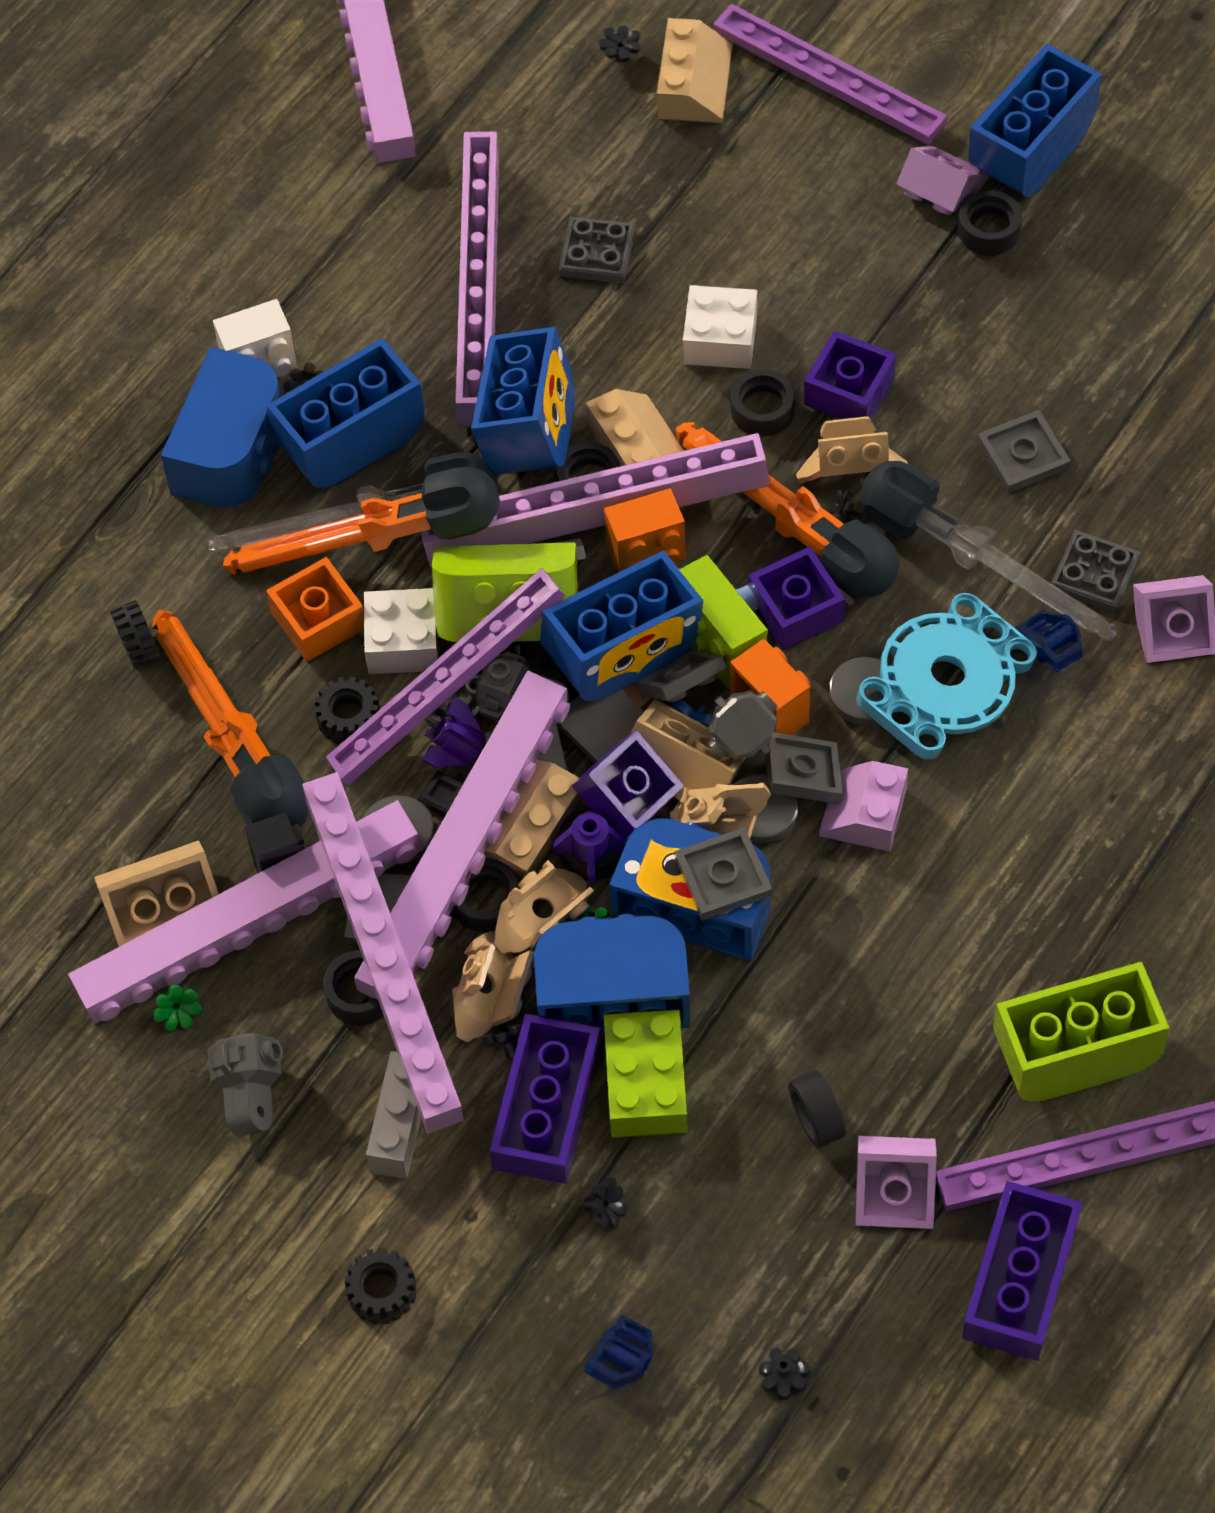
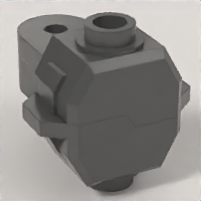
(499, 683)
(742, 725)
(246, 1070)

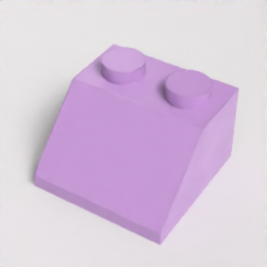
(939, 178)
(1175, 618)
(868, 805)
(895, 1182)

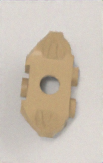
(847, 448)
(706, 806)
(519, 926)
(478, 1011)

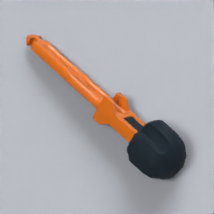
(450, 504)
(851, 552)
(262, 782)

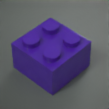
(849, 378)
(797, 598)
(628, 784)

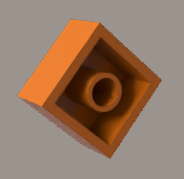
(644, 529)
(316, 609)
(768, 670)

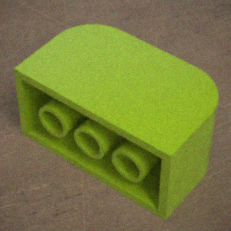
(480, 577)
(1081, 1033)

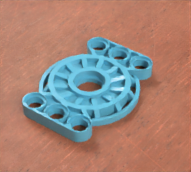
(937, 707)

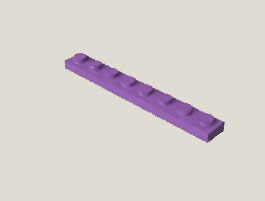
(830, 74)
(445, 676)
(1078, 1156)

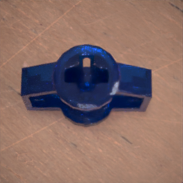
(1053, 638)
(621, 1354)

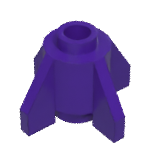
(456, 739)
(590, 840)

